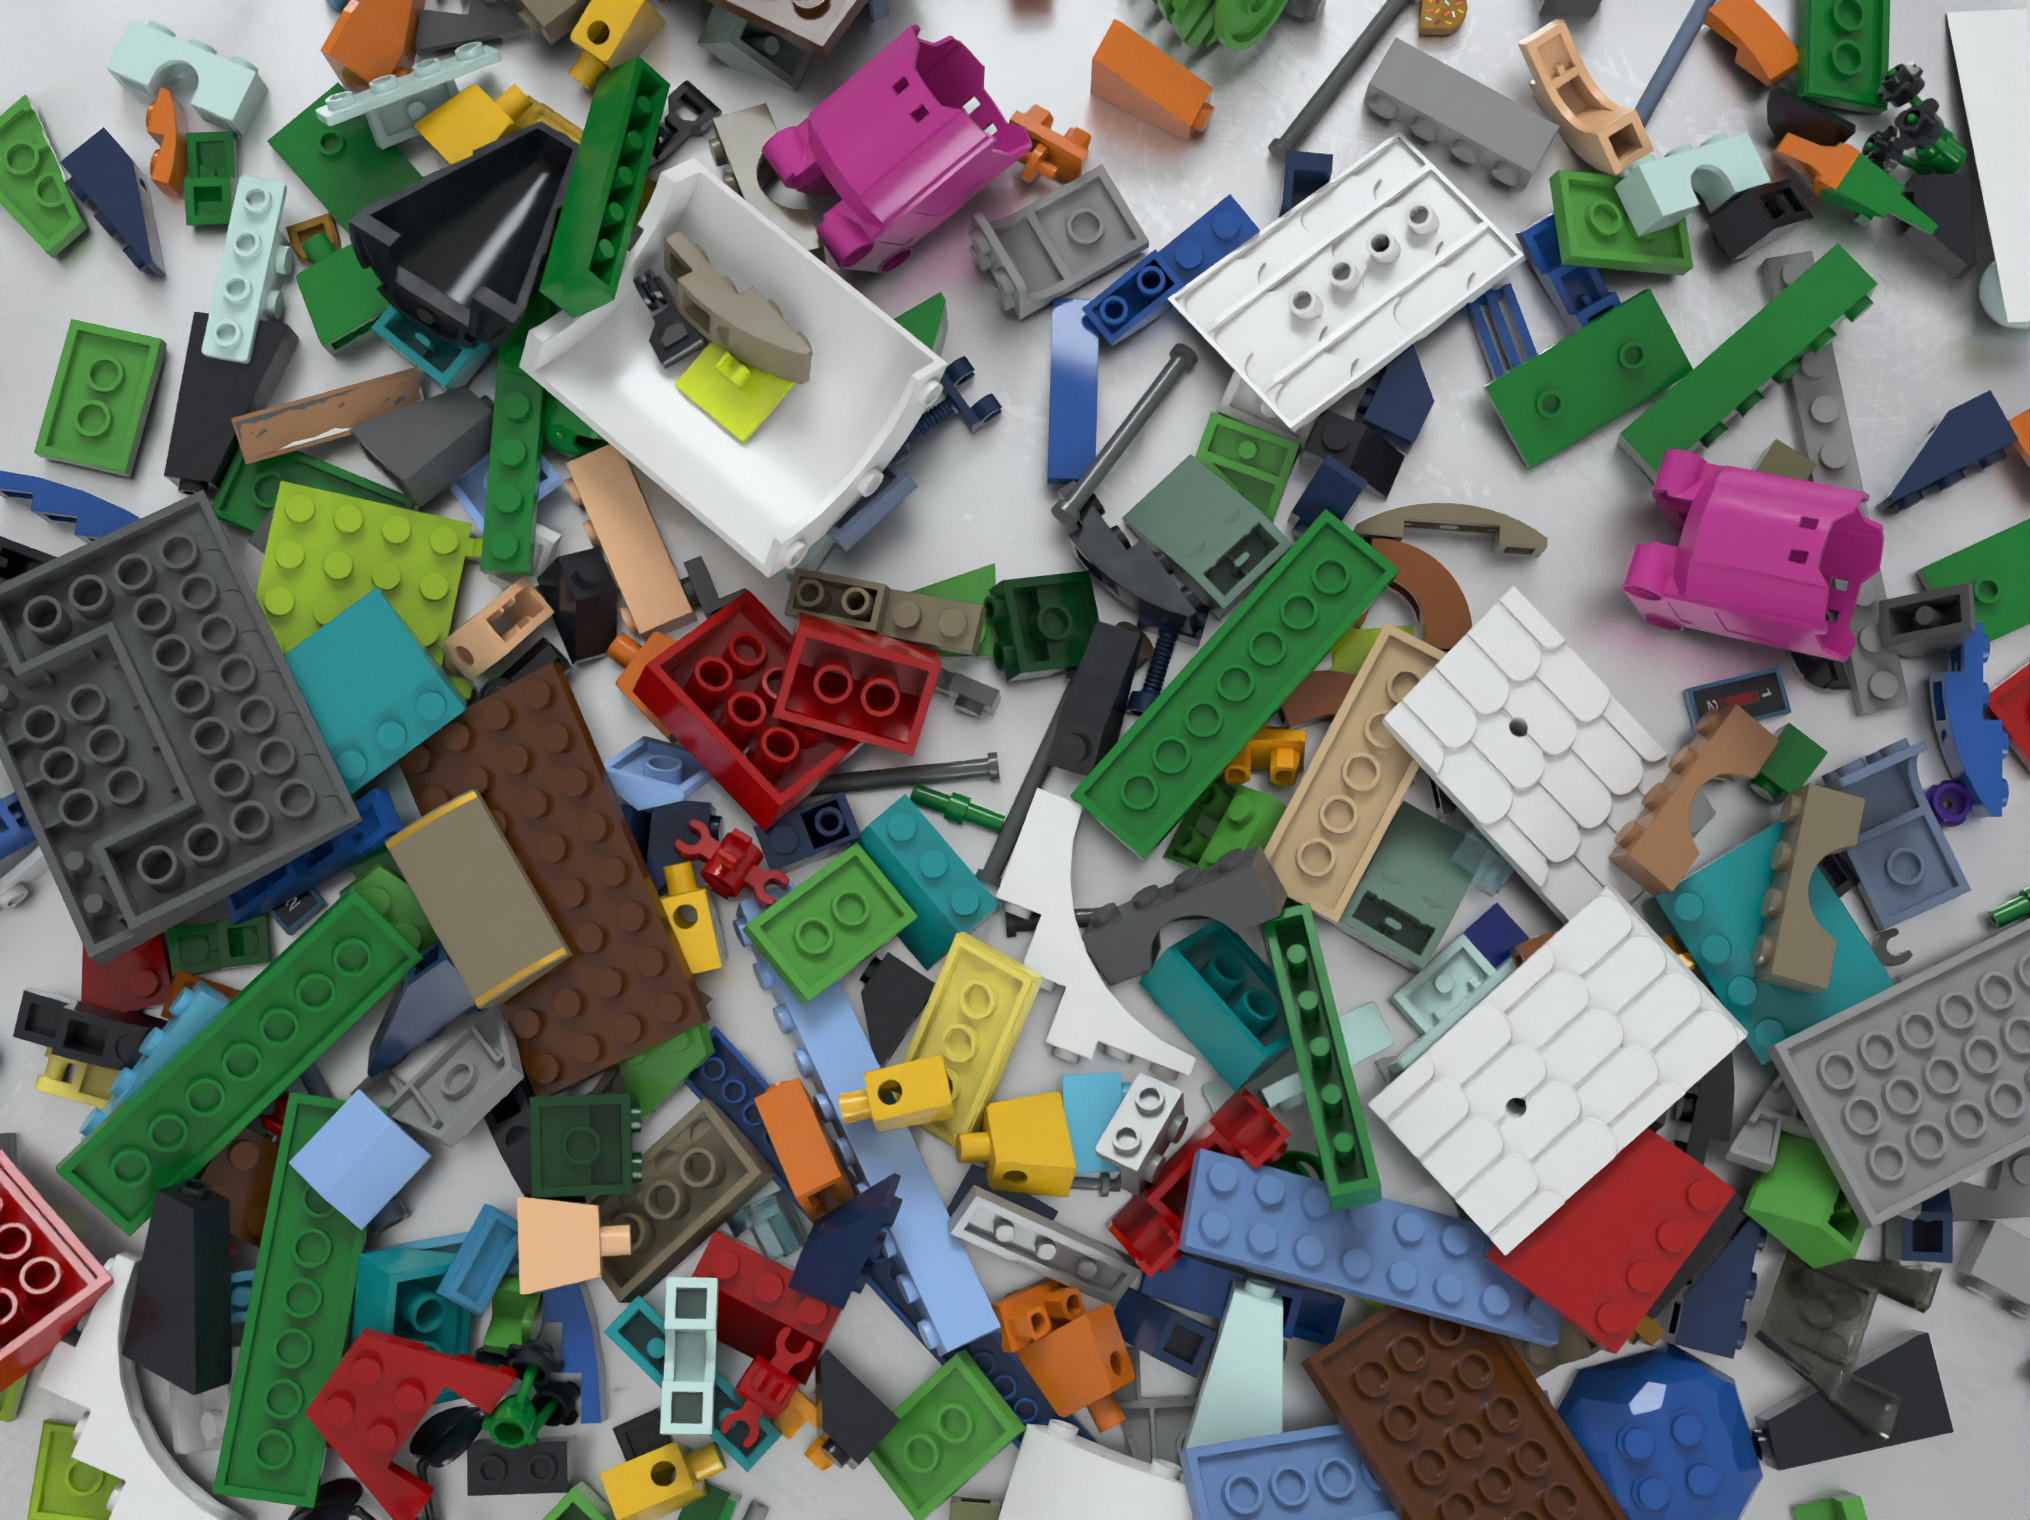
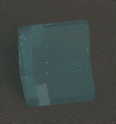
(1482, 862)
(772, 1225)

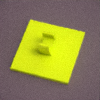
(732, 390)

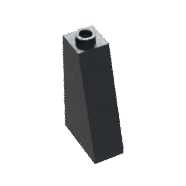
(212, 395)
(184, 1290)
(1814, 1430)

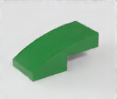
(211, 178)
(219, 946)

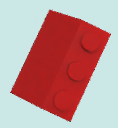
(856, 684)
(758, 1303)

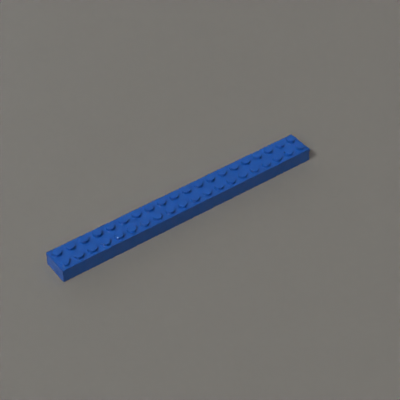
(731, 1085)

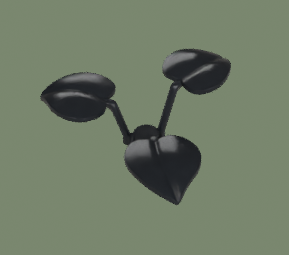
(434, 1444)

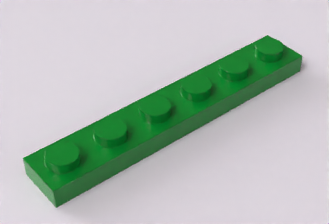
(515, 454)

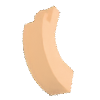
(1589, 122)

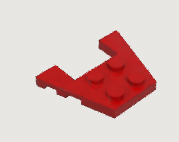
(379, 1400)

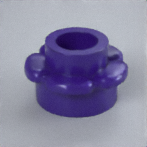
(1959, 798)

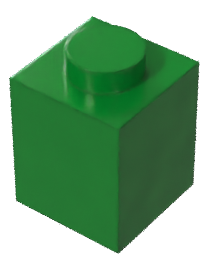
(1787, 765)

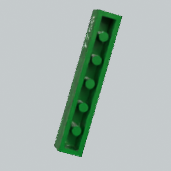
(605, 188)
(1751, 360)
(1322, 1059)

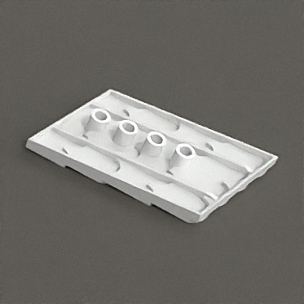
(1315, 302)
(1561, 786)
(1592, 1038)

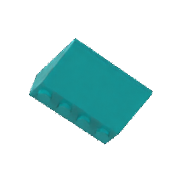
(372, 688)
(1720, 920)

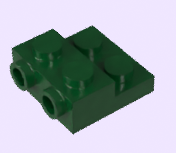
(1041, 623)
(584, 1145)

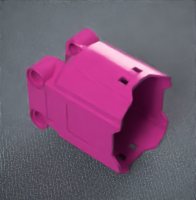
(897, 149)
(1755, 557)

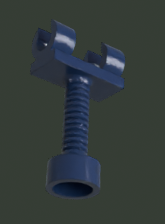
(974, 417)
(1142, 699)

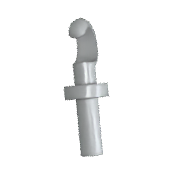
(1102, 1184)

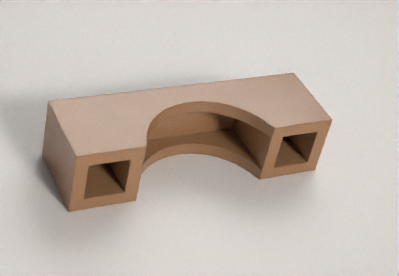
(1658, 844)

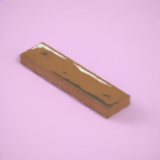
(323, 415)

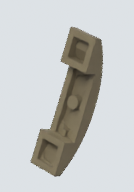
(1508, 533)

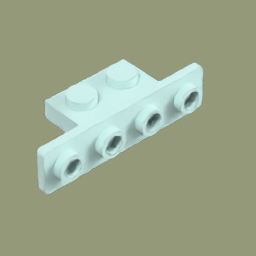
(399, 103)
(249, 270)
(1444, 993)
(1363, 1034)

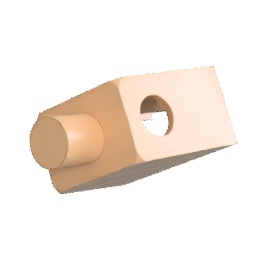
(477, 642)
(564, 1243)

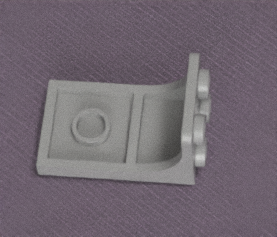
(1057, 242)

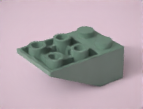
(1208, 534)
(1408, 889)

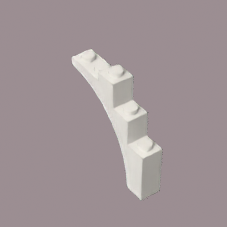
(1087, 1011)
(118, 1430)

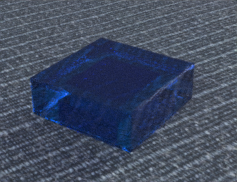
(1495, 934)

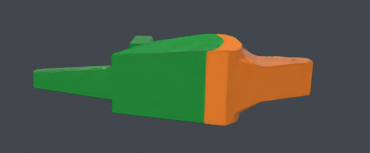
(1850, 181)

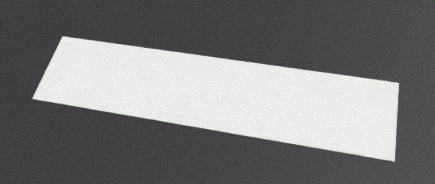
(1995, 87)

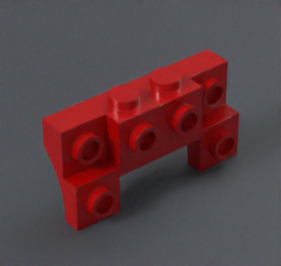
(1153, 1222)

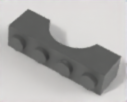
(1235, 891)

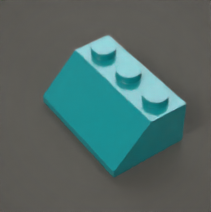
(928, 878)
(1222, 1002)
(400, 1299)

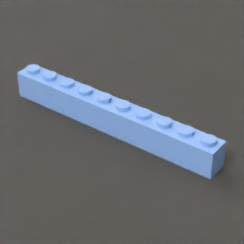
(836, 1056)

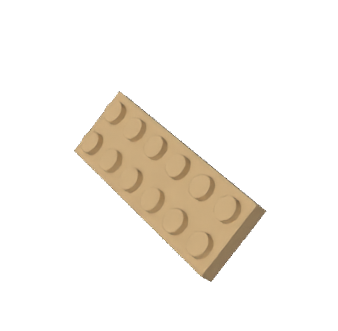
(1351, 782)

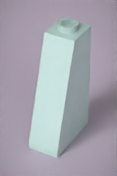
(1245, 1370)

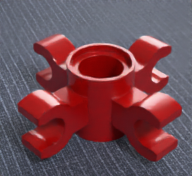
(731, 864)
(766, 1387)

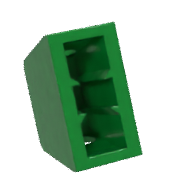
(339, 294)

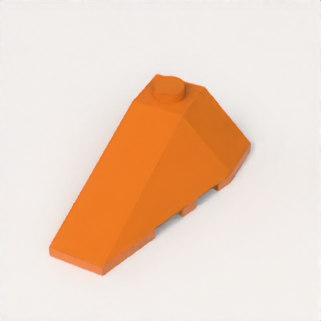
(373, 41)

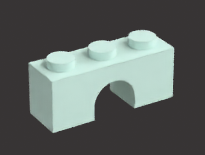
(155, 59)
(1662, 189)
(689, 1356)

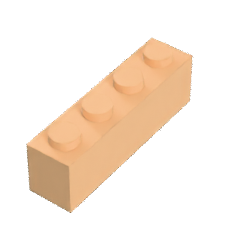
(631, 542)

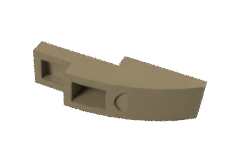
(737, 323)
(887, 612)

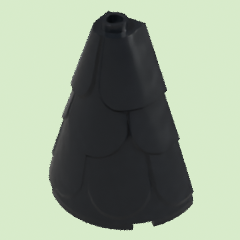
(469, 237)

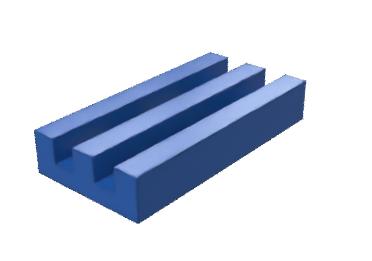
(1517, 321)

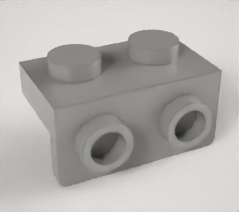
(1142, 1131)

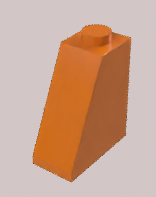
(1149, 84)
(804, 1148)

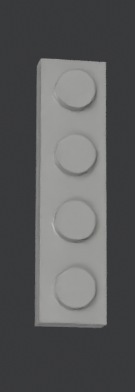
(1043, 1245)

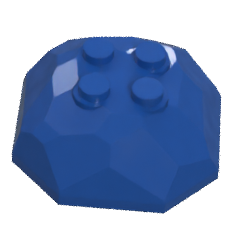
(1664, 1435)

